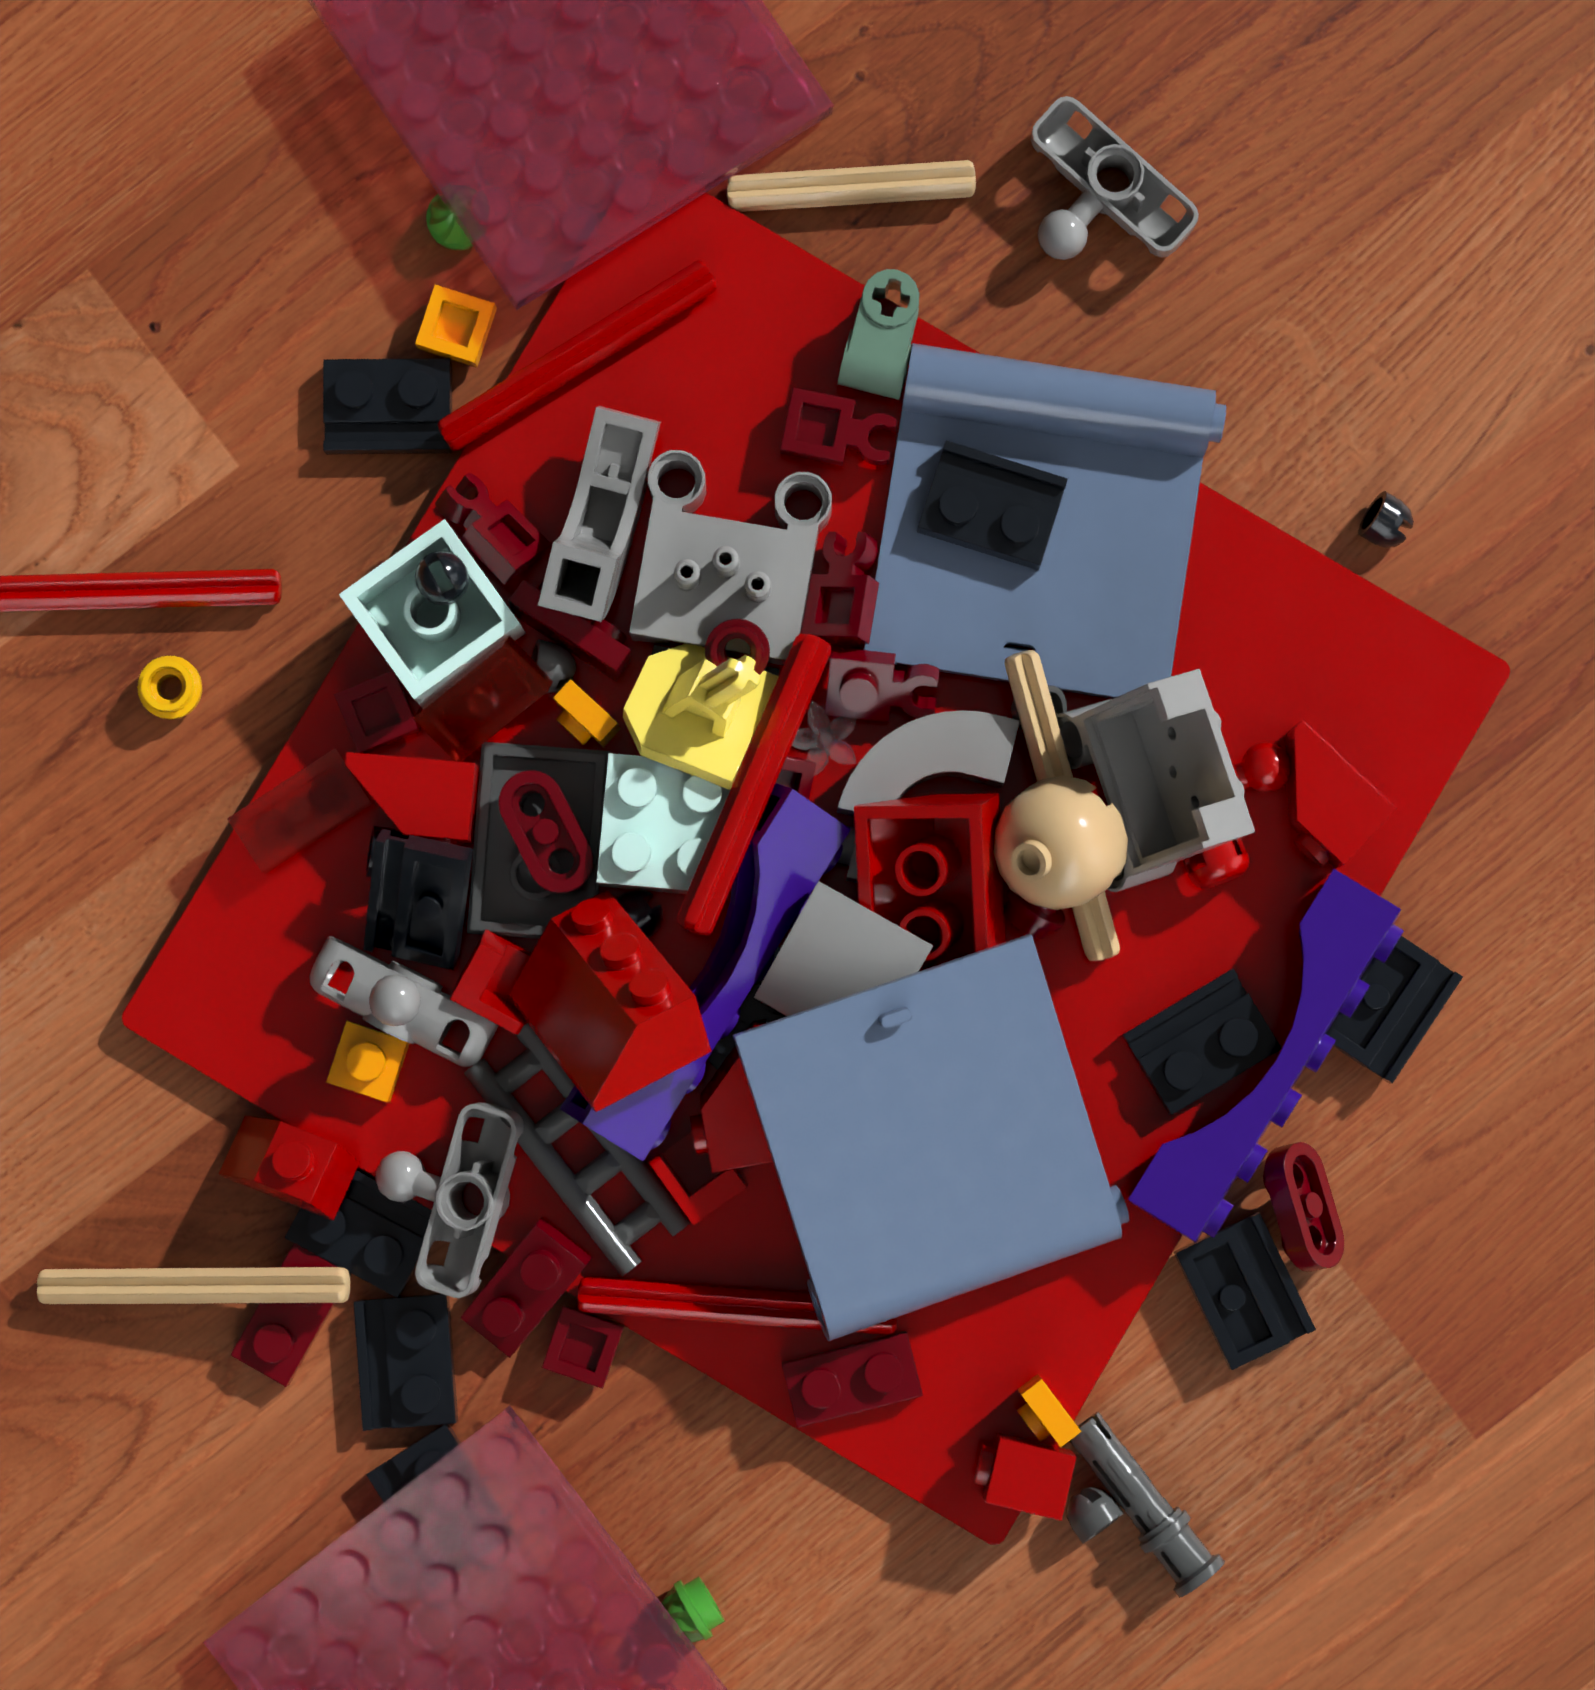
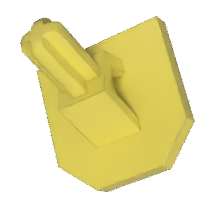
(697, 712)

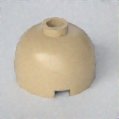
(1060, 843)

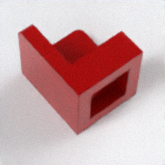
(488, 980)
(692, 1180)

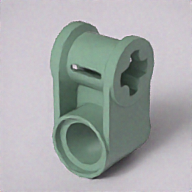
(879, 344)

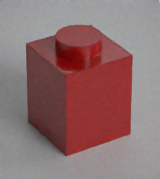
(1025, 1475)

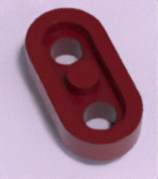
(546, 833)
(1304, 1207)

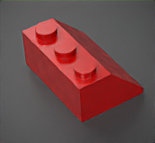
(933, 870)
(608, 1003)

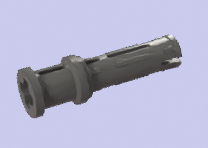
(1161, 1527)

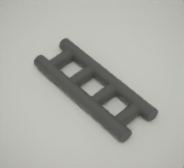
(577, 1188)

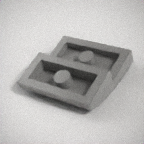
(836, 953)

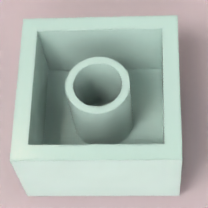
(424, 640)
(654, 825)

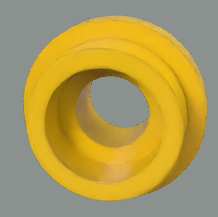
(154, 675)

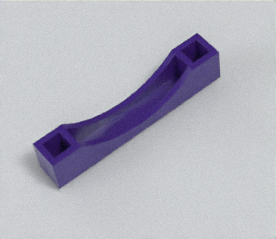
(779, 871)
(1337, 942)

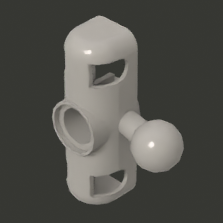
(1079, 160)
(400, 1002)
(486, 1165)

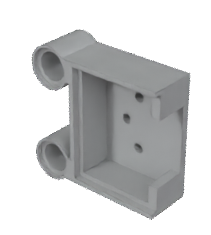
(684, 542)
(1162, 771)

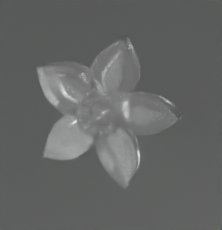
(825, 738)

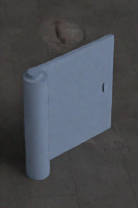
(1119, 546)
(931, 1141)

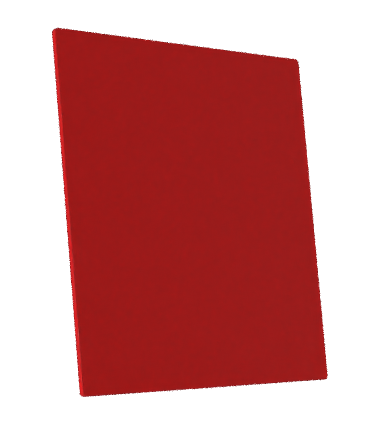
(1261, 618)

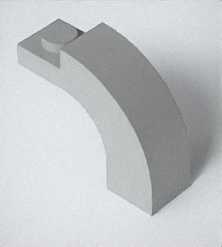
(603, 516)
(931, 747)

